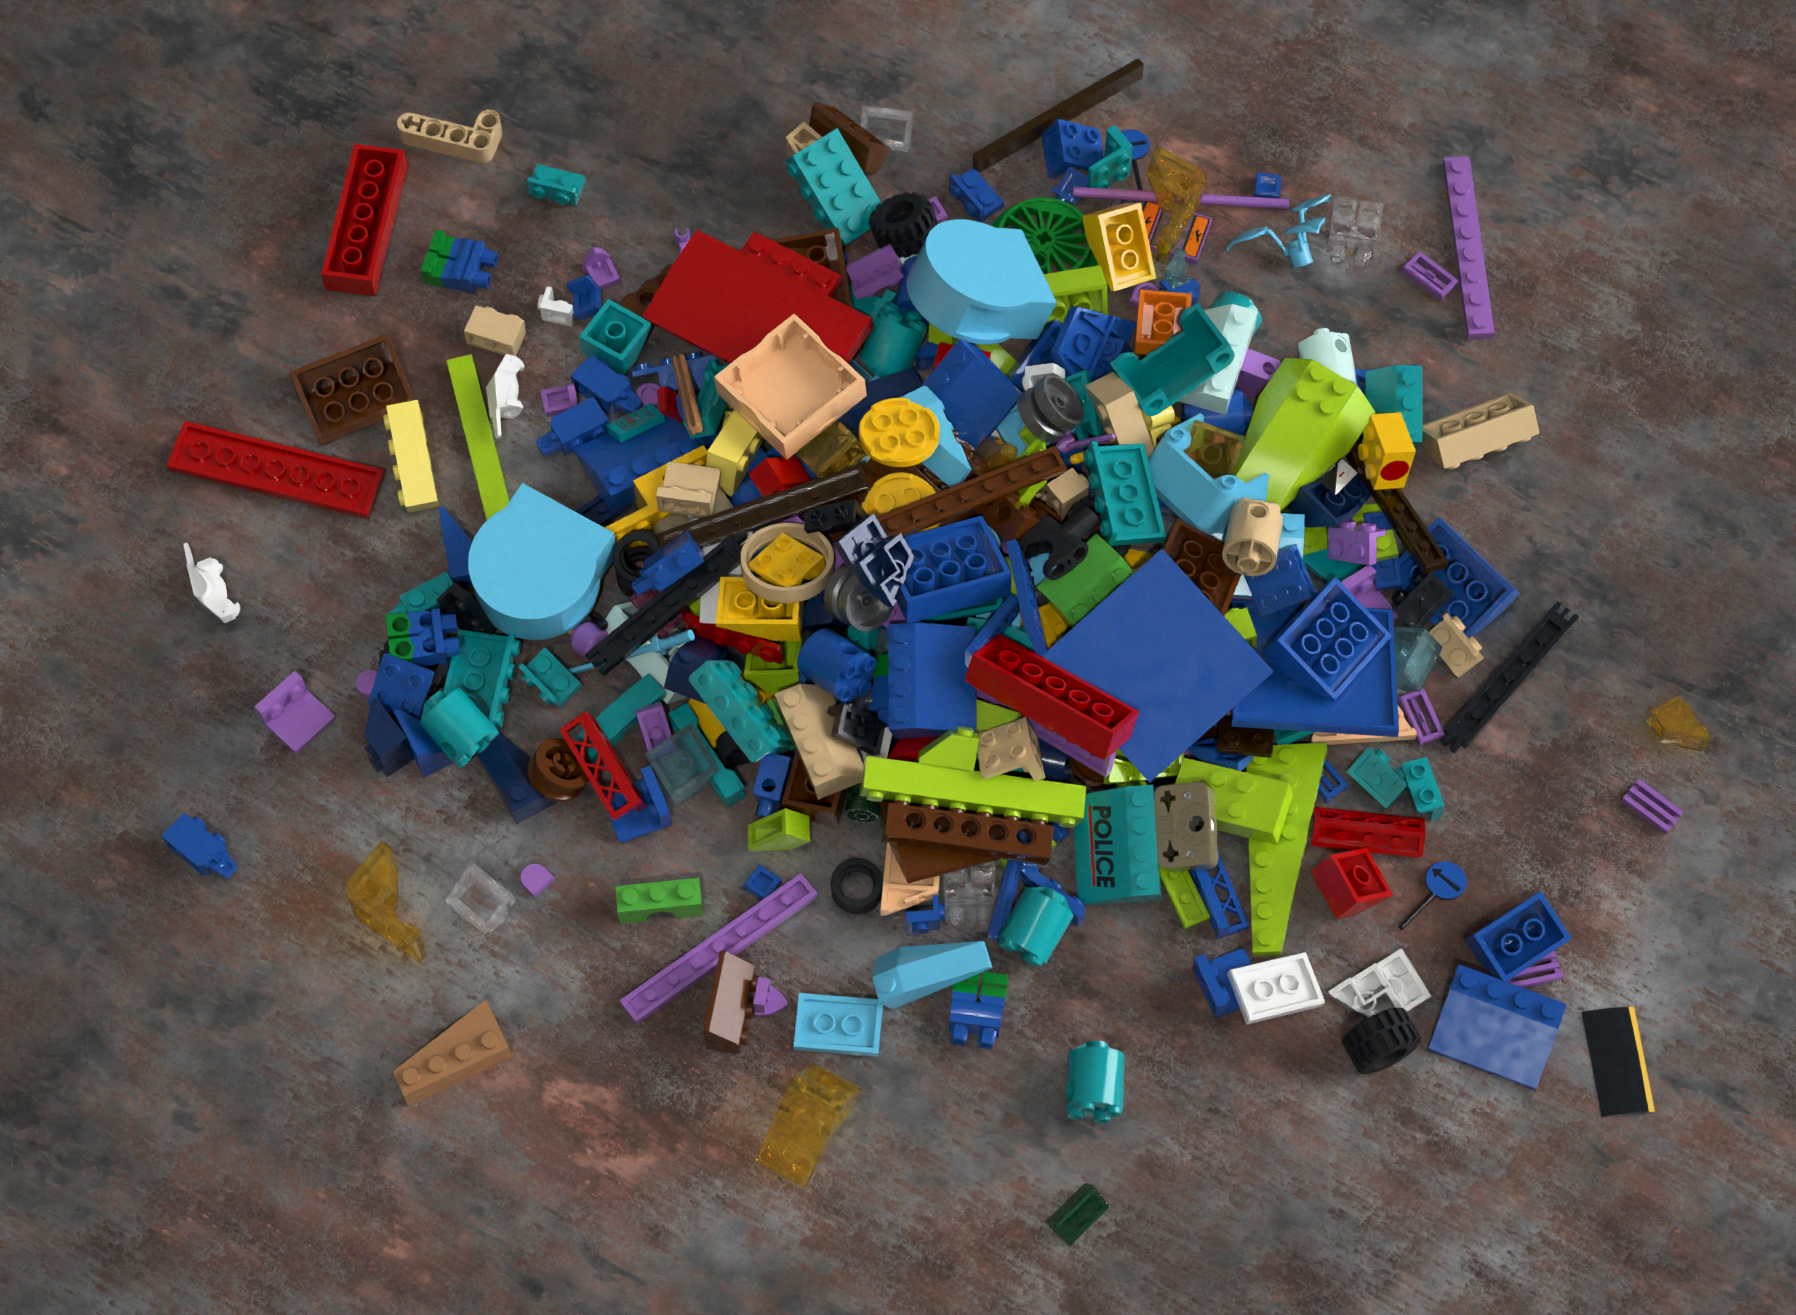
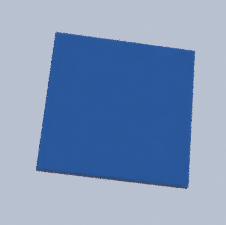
(1166, 656)
(1281, 703)

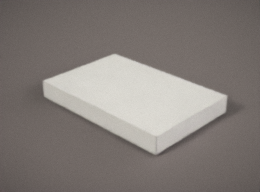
(1275, 988)

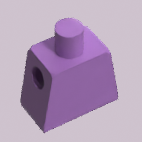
(1256, 373)

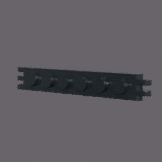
(666, 605)
(1509, 677)

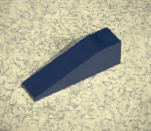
(884, 388)
(689, 659)
(508, 773)

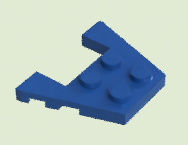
(1084, 338)

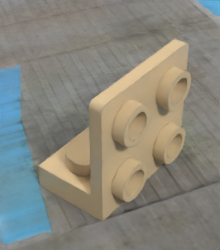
(688, 489)
(1010, 748)

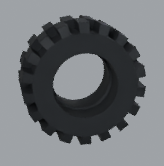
(903, 223)
(1381, 1040)

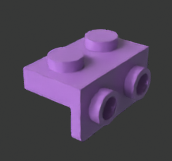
(875, 272)
(1354, 542)

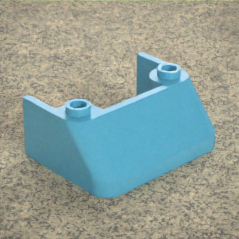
(1190, 490)

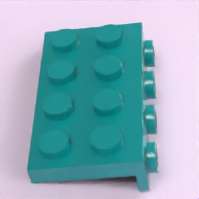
(834, 186)
(1124, 494)
(484, 671)
(739, 709)

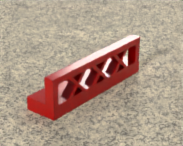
(611, 760)
(1368, 830)

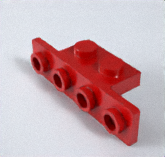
(742, 642)

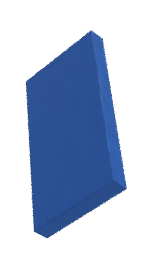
(1026, 597)

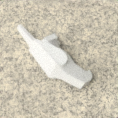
(504, 391)
(210, 587)

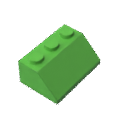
(1087, 584)

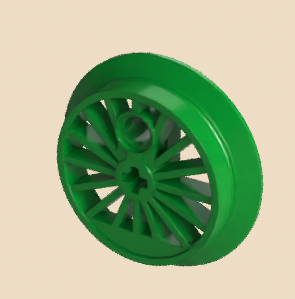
(1053, 242)

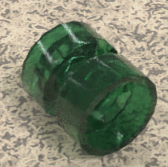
(859, 808)

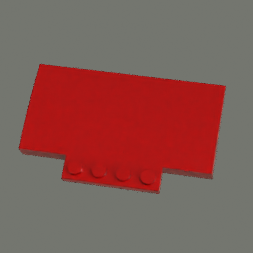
(735, 298)

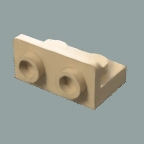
(1458, 650)

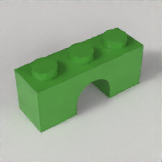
(675, 896)

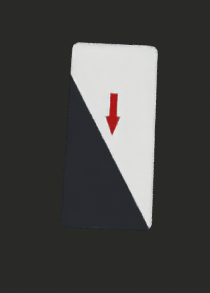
(1338, 476)

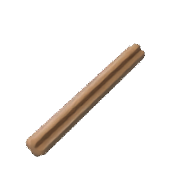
(687, 394)

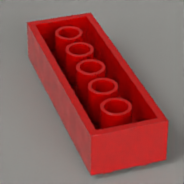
(364, 220)
(1051, 696)

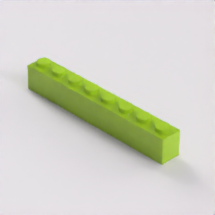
(969, 791)

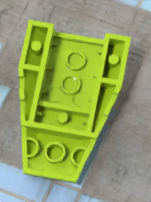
(1301, 427)

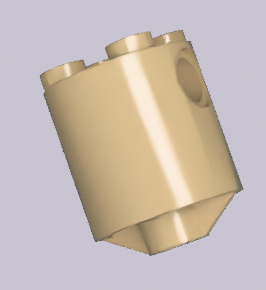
(1252, 537)

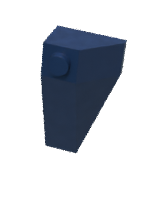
(1325, 508)

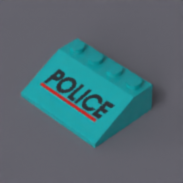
(1118, 847)

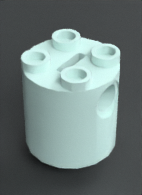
(1331, 351)

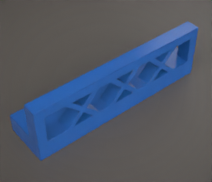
(1215, 908)

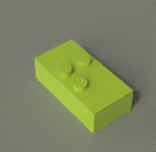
(1244, 801)

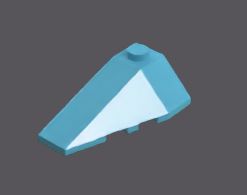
(948, 459)
(924, 969)

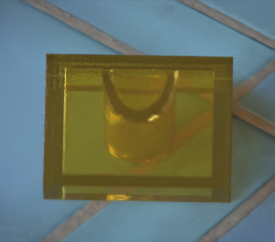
(1214, 449)

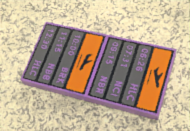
(1155, 220)

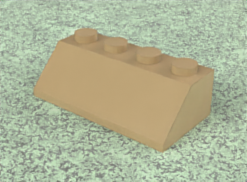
(1480, 430)
(827, 760)

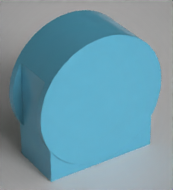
(980, 283)
(538, 566)

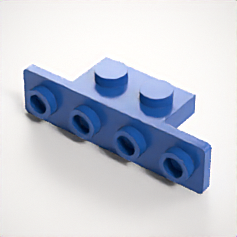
(696, 363)

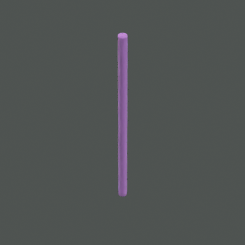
(1207, 199)

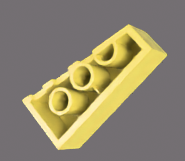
(733, 452)
(412, 456)

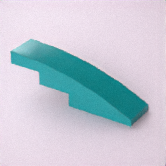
(621, 716)

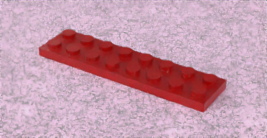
(276, 469)

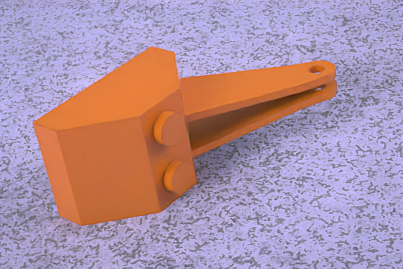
(1158, 318)

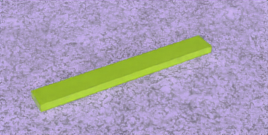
(478, 434)
(1177, 885)

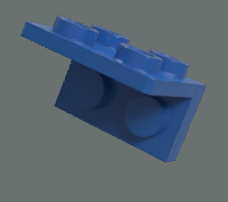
(1070, 145)
(1283, 585)
(401, 686)
(650, 819)
(1215, 982)

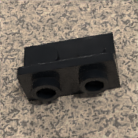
(833, 517)
(1421, 599)
(467, 610)
(857, 728)

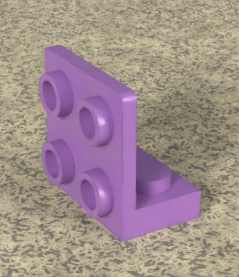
(1363, 589)
(293, 713)

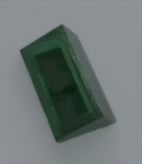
(1077, 1213)

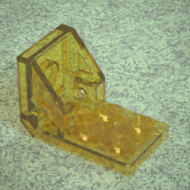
(1171, 180)
(831, 451)
(376, 886)
(805, 1121)

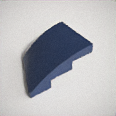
(875, 558)

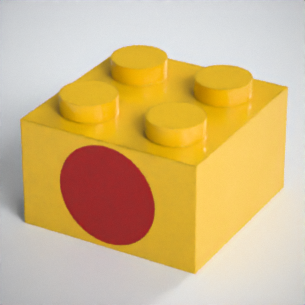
(1386, 451)

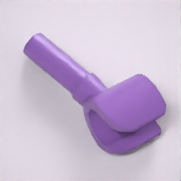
(680, 240)

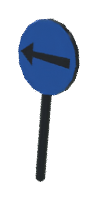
(1140, 149)
(1443, 881)

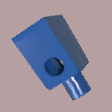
(772, 773)

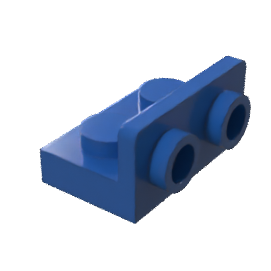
(975, 195)

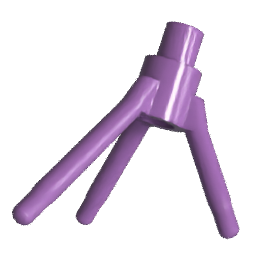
(1068, 443)

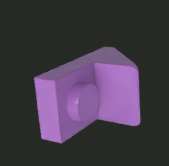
(653, 725)

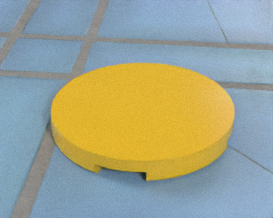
(899, 432)
(895, 492)

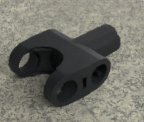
(1061, 541)

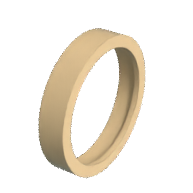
(786, 594)

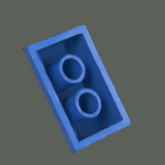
(1518, 938)

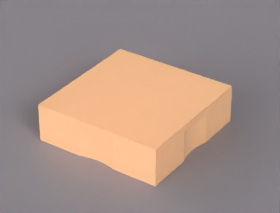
(790, 386)

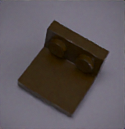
(1243, 739)

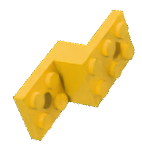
(646, 500)

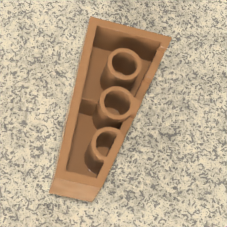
(454, 1056)

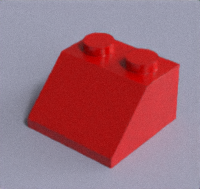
(1351, 882)

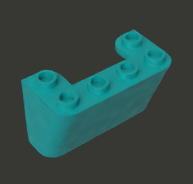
(1178, 364)

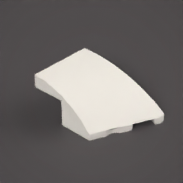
(1384, 986)

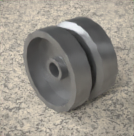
(1050, 408)
(852, 602)

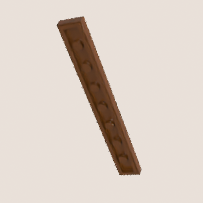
(973, 493)

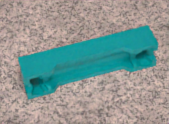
(709, 403)
(725, 781)

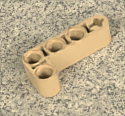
(417, 131)

